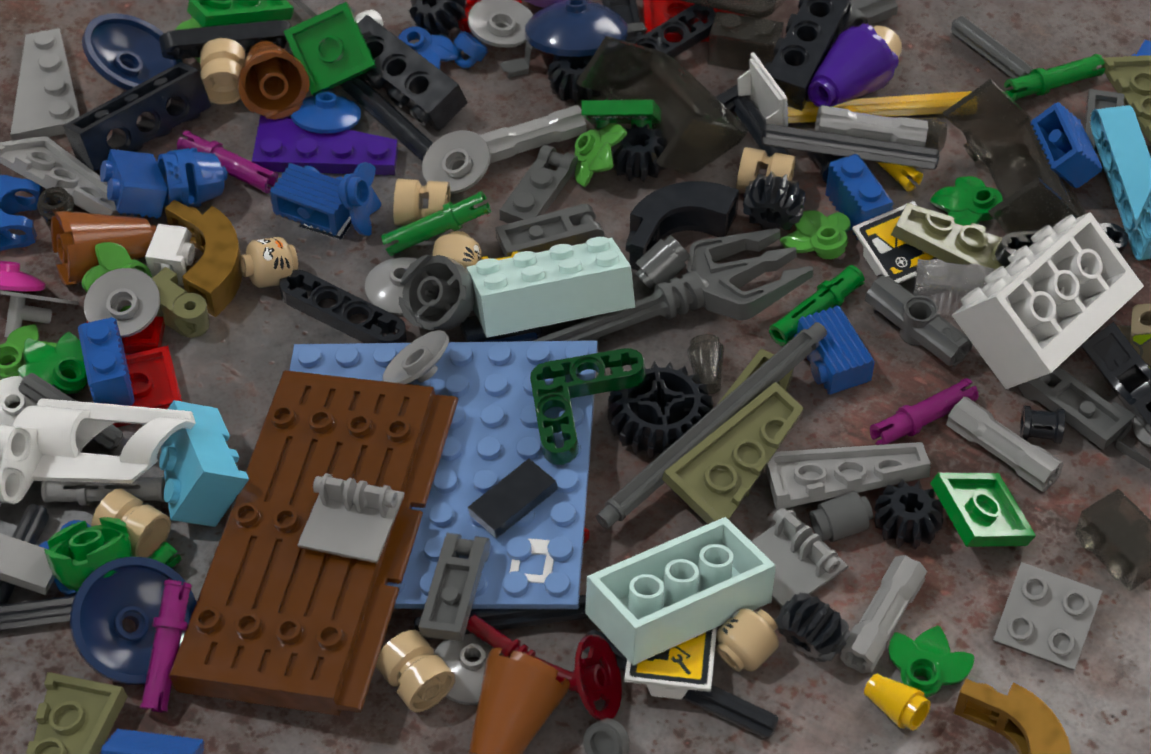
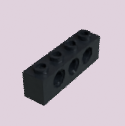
(806, 45)
(410, 77)
(90, 131)

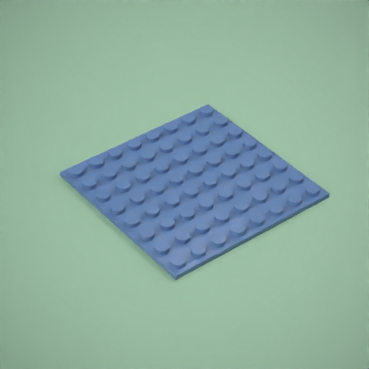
(486, 441)

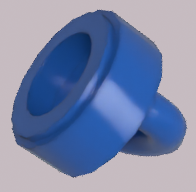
(472, 47)

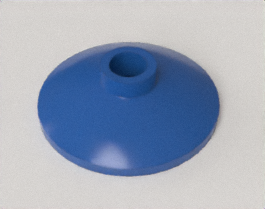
(327, 113)

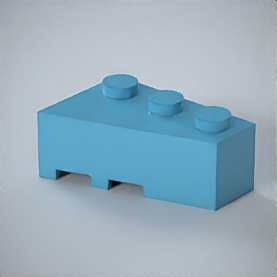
(200, 468)

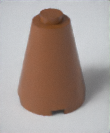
(272, 81)
(78, 233)
(514, 702)

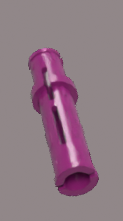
(235, 165)
(911, 419)
(166, 645)

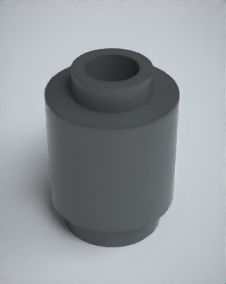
(662, 262)
(841, 517)

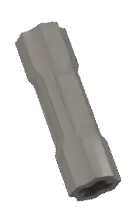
(871, 126)
(535, 133)
(1028, 460)
(872, 632)

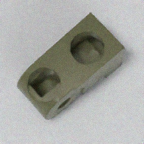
(181, 310)

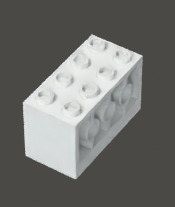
(1047, 300)

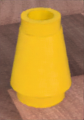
(900, 702)

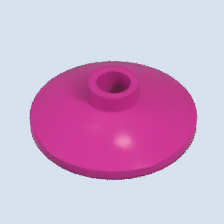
(15, 280)

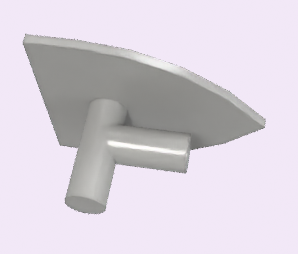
(19, 311)

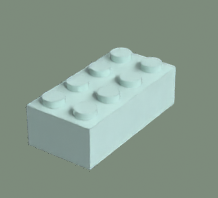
(551, 286)
(678, 589)

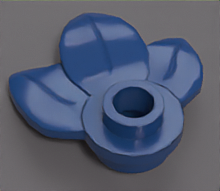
(432, 47)
(359, 197)

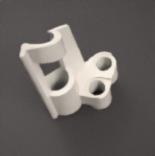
(50, 436)

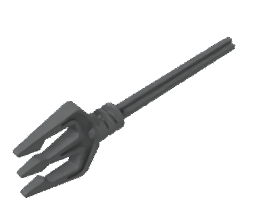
(706, 286)

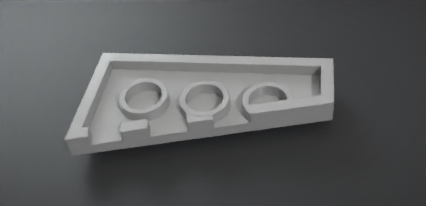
(44, 88)
(53, 166)
(828, 473)

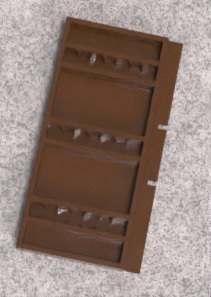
(299, 621)

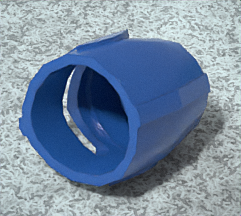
(191, 176)

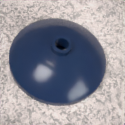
(574, 28)
(124, 49)
(104, 603)

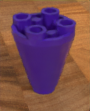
(853, 67)

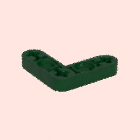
(560, 392)

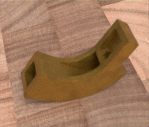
(218, 271)
(1016, 716)

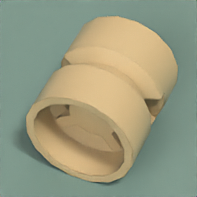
(220, 68)
(757, 159)
(409, 199)
(144, 523)
(412, 666)

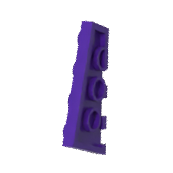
(284, 142)

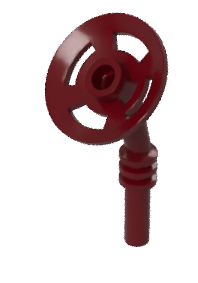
(588, 677)

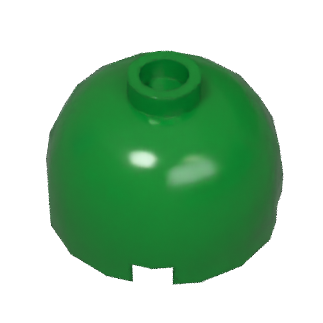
(83, 549)

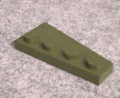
(1133, 78)
(945, 239)
(729, 461)
(75, 715)

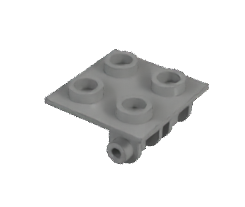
(350, 518)
(799, 556)
(1047, 615)

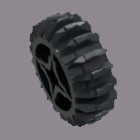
(639, 420)

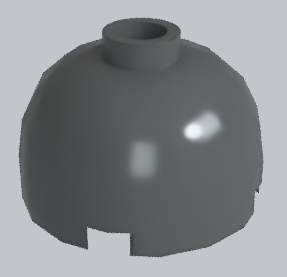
(437, 293)

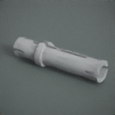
(85, 492)

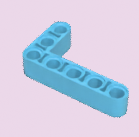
(1127, 171)

